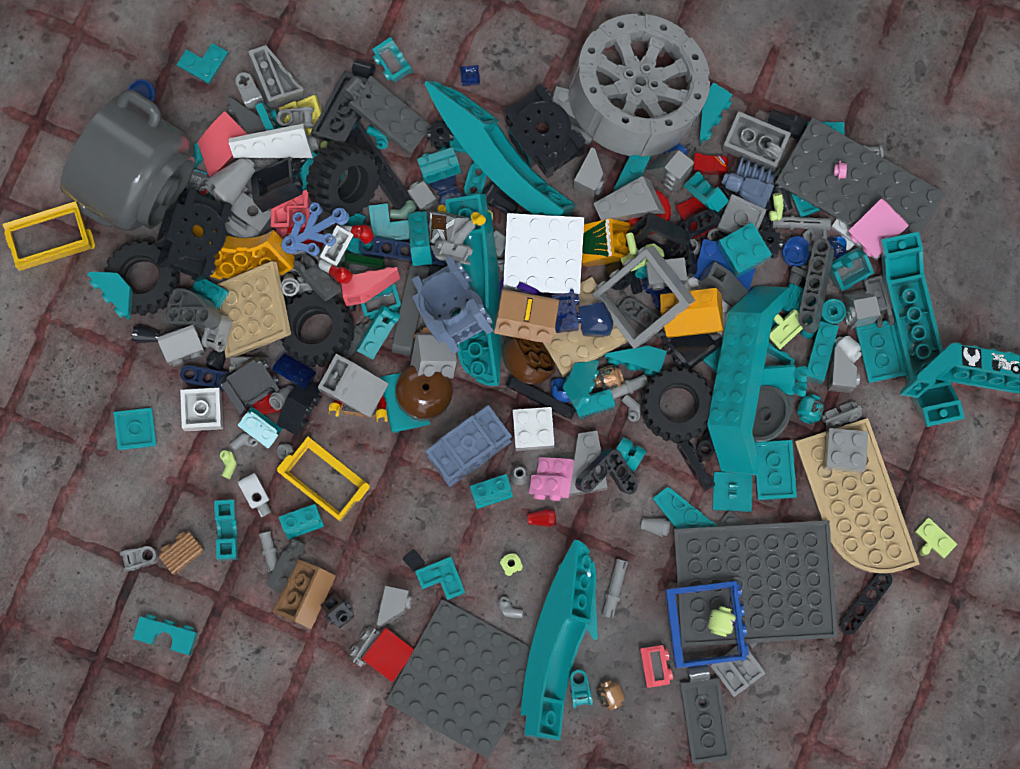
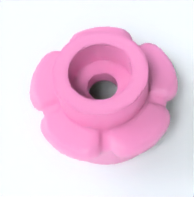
(840, 170)

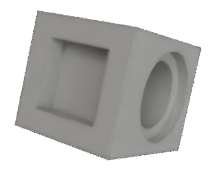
(422, 196)

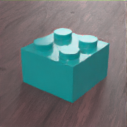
(744, 249)

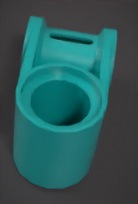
(580, 690)

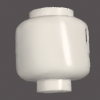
(849, 347)

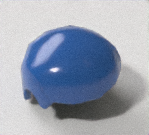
(144, 88)
(795, 251)
(557, 390)

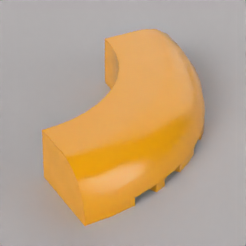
(245, 254)

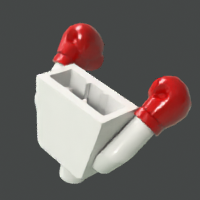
(331, 255)

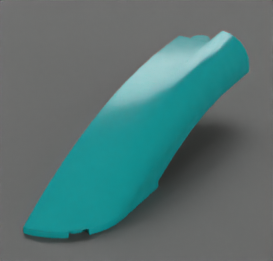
(494, 154)
(482, 352)
(556, 643)

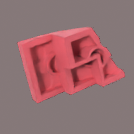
(215, 143)
(283, 214)

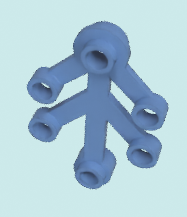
(312, 231)

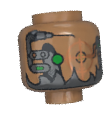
(609, 377)
(610, 695)

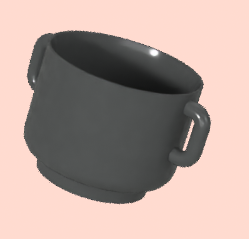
(128, 165)

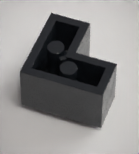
(298, 407)

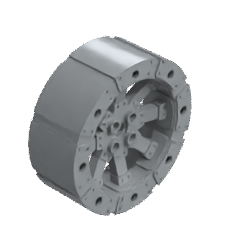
(604, 120)

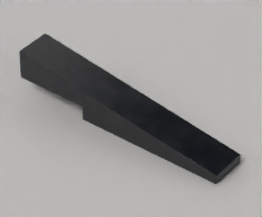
(387, 179)

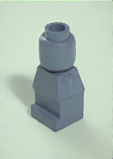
(750, 189)

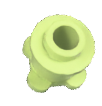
(510, 570)

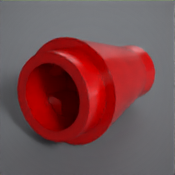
(542, 518)

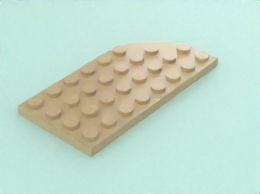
(860, 506)

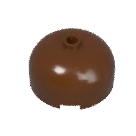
(524, 364)
(423, 404)

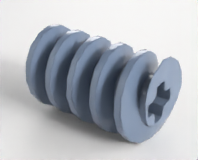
(752, 172)

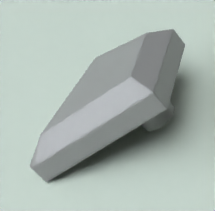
(812, 235)

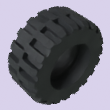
(329, 167)
(144, 252)
(334, 344)
(658, 422)

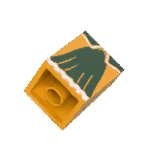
(604, 242)

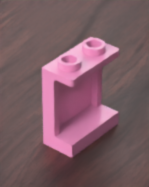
(877, 224)

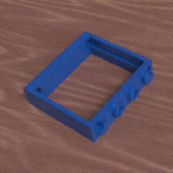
(740, 629)

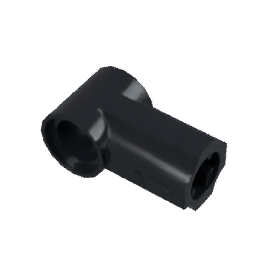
(792, 124)
(496, 198)
(705, 442)

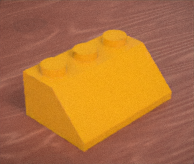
(699, 318)

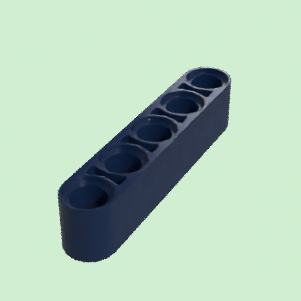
(395, 251)

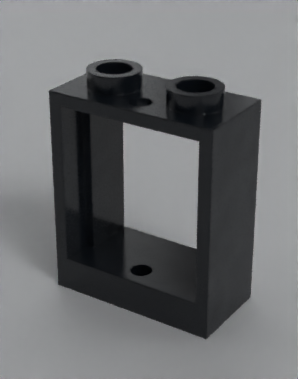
(272, 174)
(653, 223)

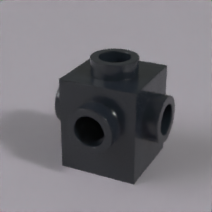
(439, 141)
(775, 241)
(337, 610)

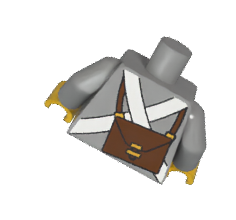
(452, 226)

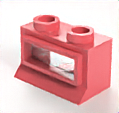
(655, 666)

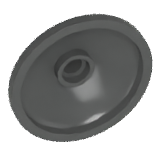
(773, 403)

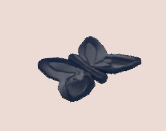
(446, 189)

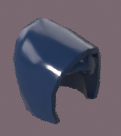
(595, 320)

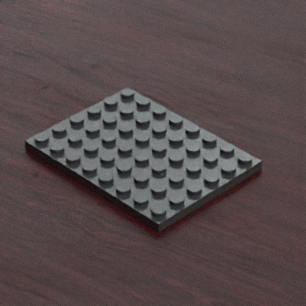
(781, 574)

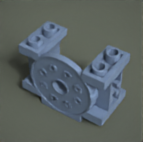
(438, 301)
(468, 446)

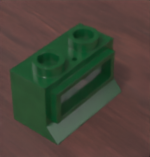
(360, 264)

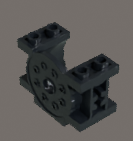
(559, 150)
(210, 217)

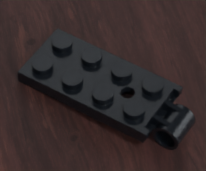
(337, 118)

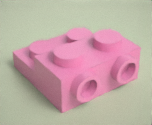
(552, 479)

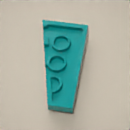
(680, 512)

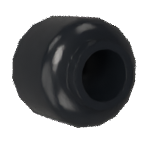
(624, 282)

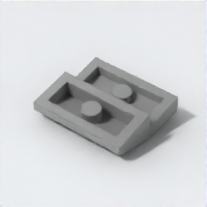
(739, 674)

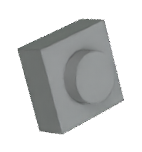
(500, 240)

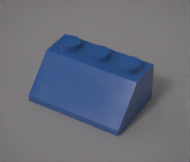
(710, 253)

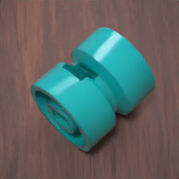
(833, 312)
(637, 452)

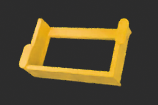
(50, 255)
(290, 461)

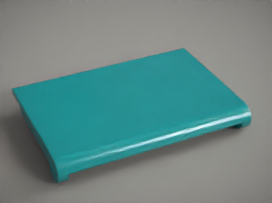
(398, 419)

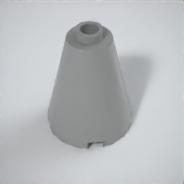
(230, 181)

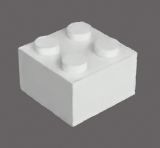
(201, 409)
(533, 429)

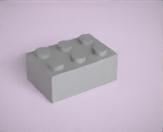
(750, 137)

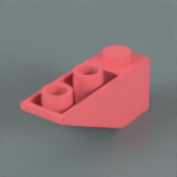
(368, 284)

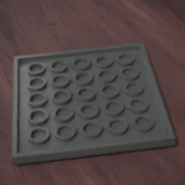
(463, 679)

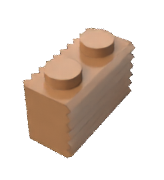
(181, 552)

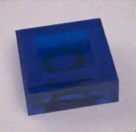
(470, 75)

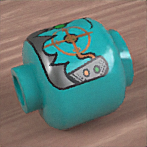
(810, 409)

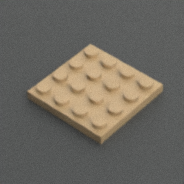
(255, 309)
(573, 347)

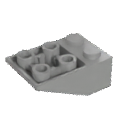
(352, 385)

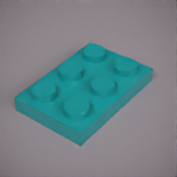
(880, 352)
(775, 470)

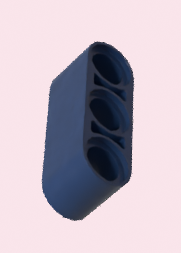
(200, 374)

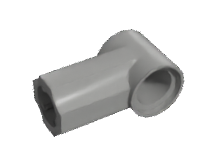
(240, 230)

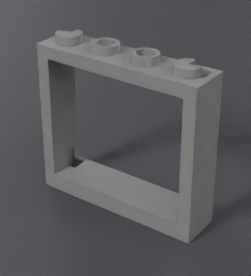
(670, 279)

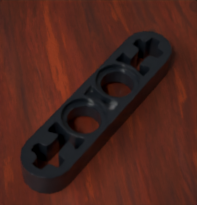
(540, 398)
(867, 604)

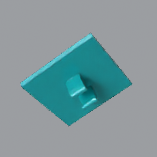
(732, 492)

